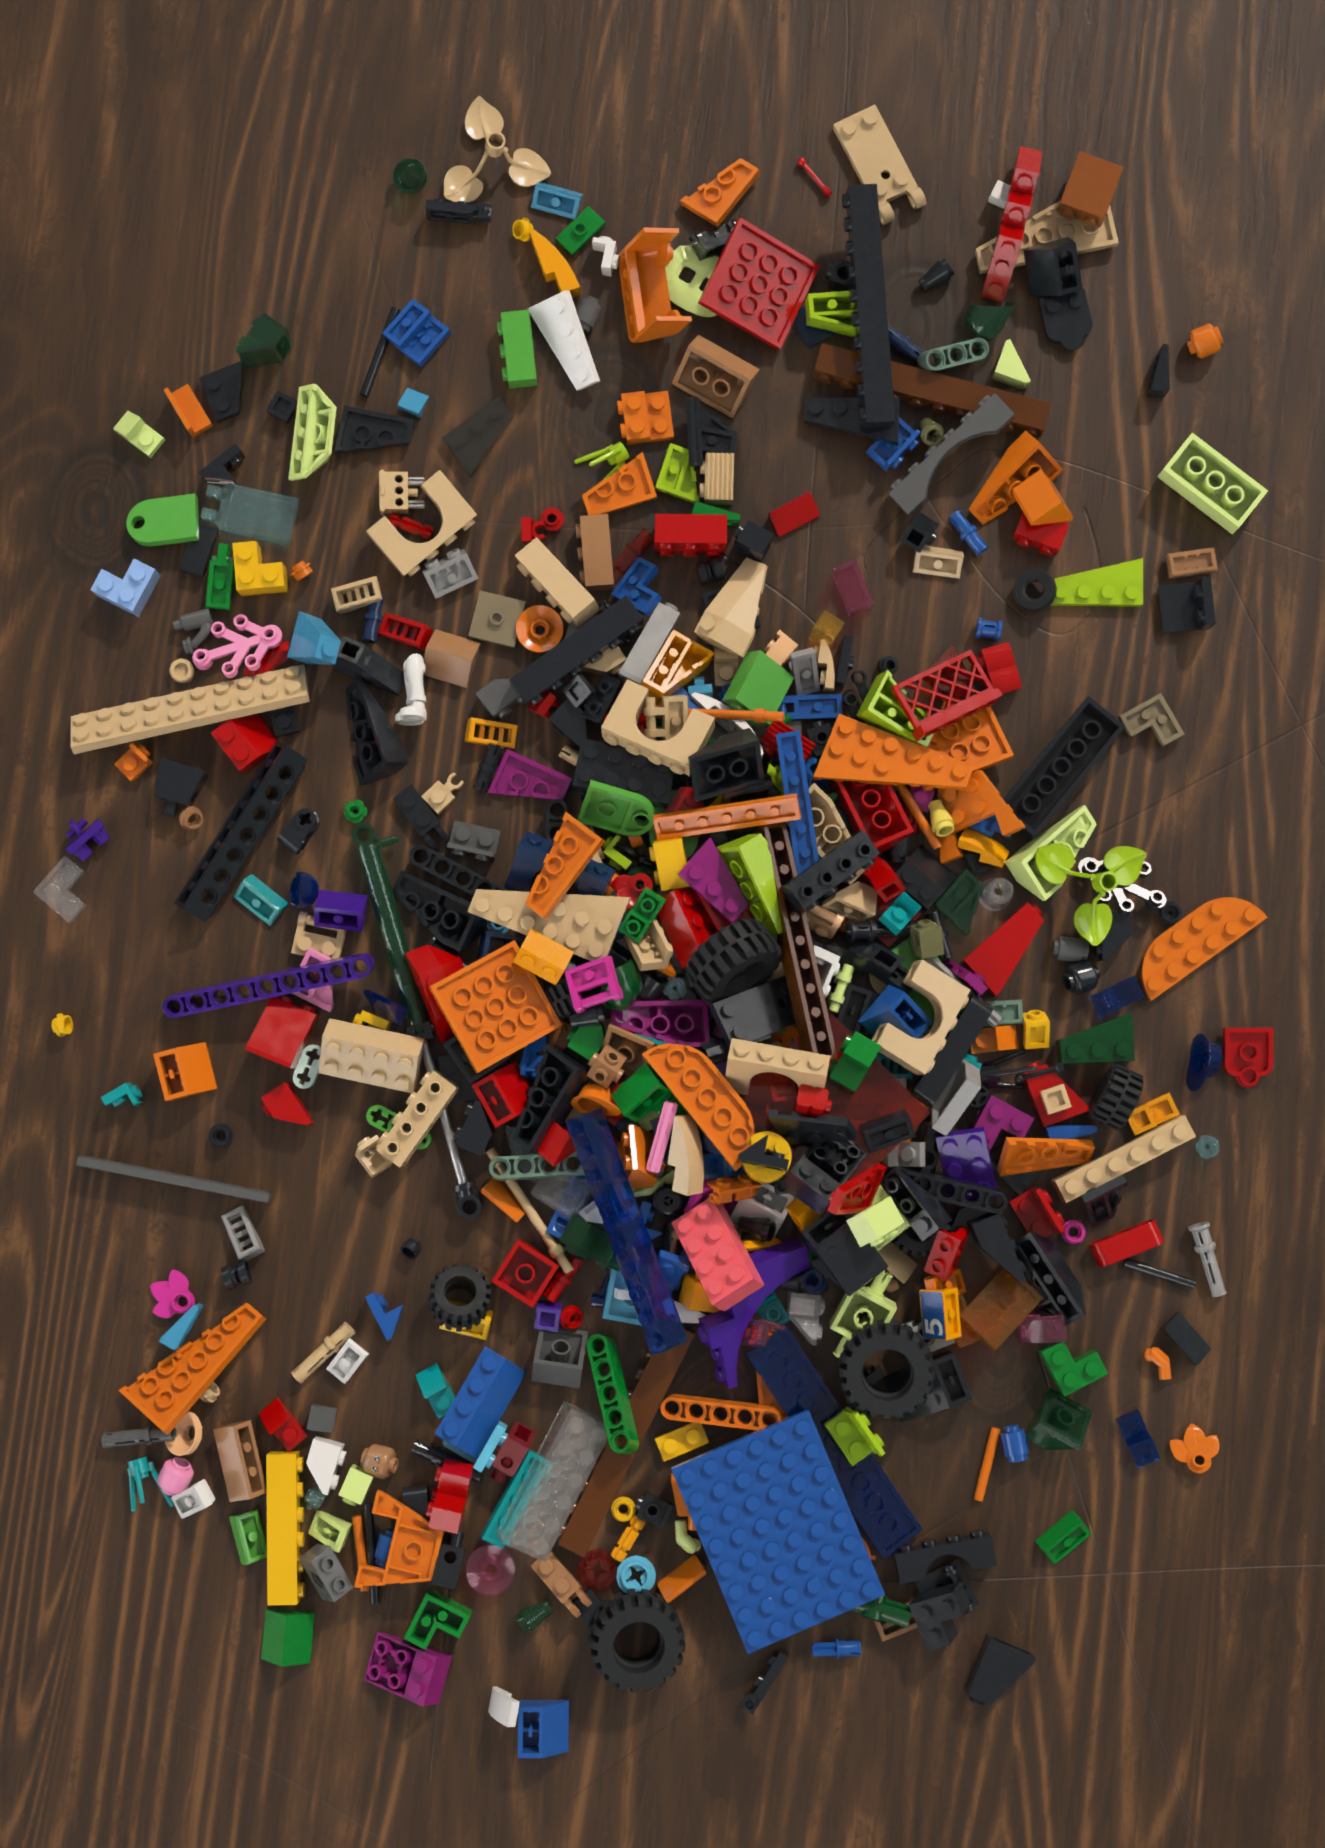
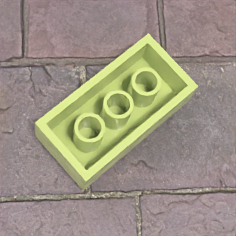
(1212, 483)

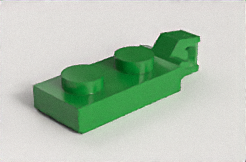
(220, 579)

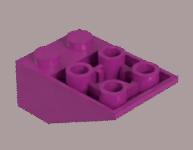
(408, 1669)

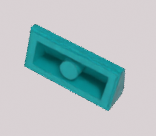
(260, 899)

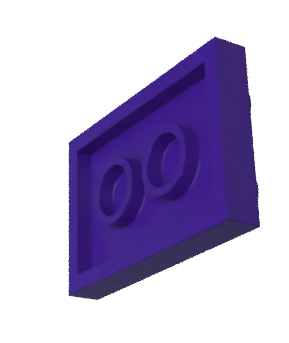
(966, 1158)

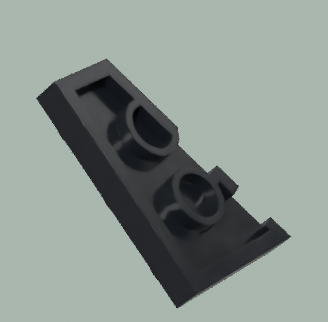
(371, 430)
(801, 1129)

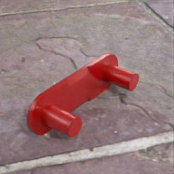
(271, 660)

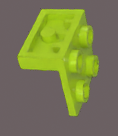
(853, 1436)

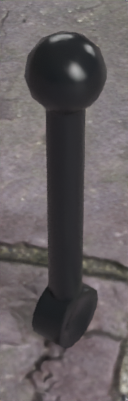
(1058, 1067)

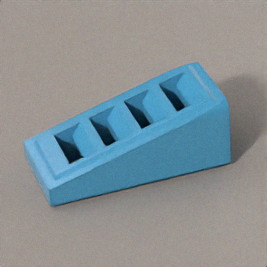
(179, 1331)

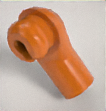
(1161, 1360)

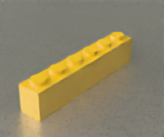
(283, 1527)

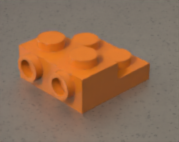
(645, 417)

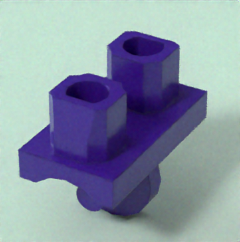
(78, 844)

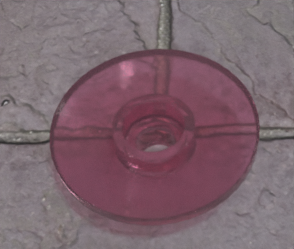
(487, 1582)

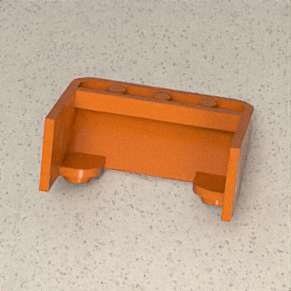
(646, 286)

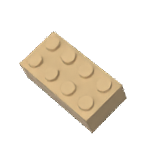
(371, 1055)

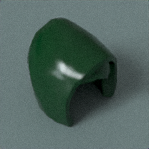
(631, 984)

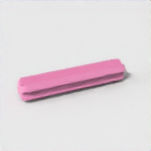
(661, 1137)

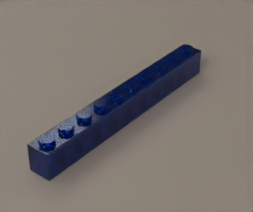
(626, 1231)

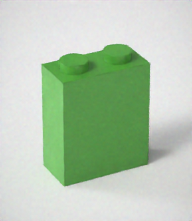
(758, 685)

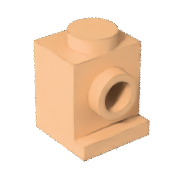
(780, 649)

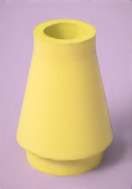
(941, 821)

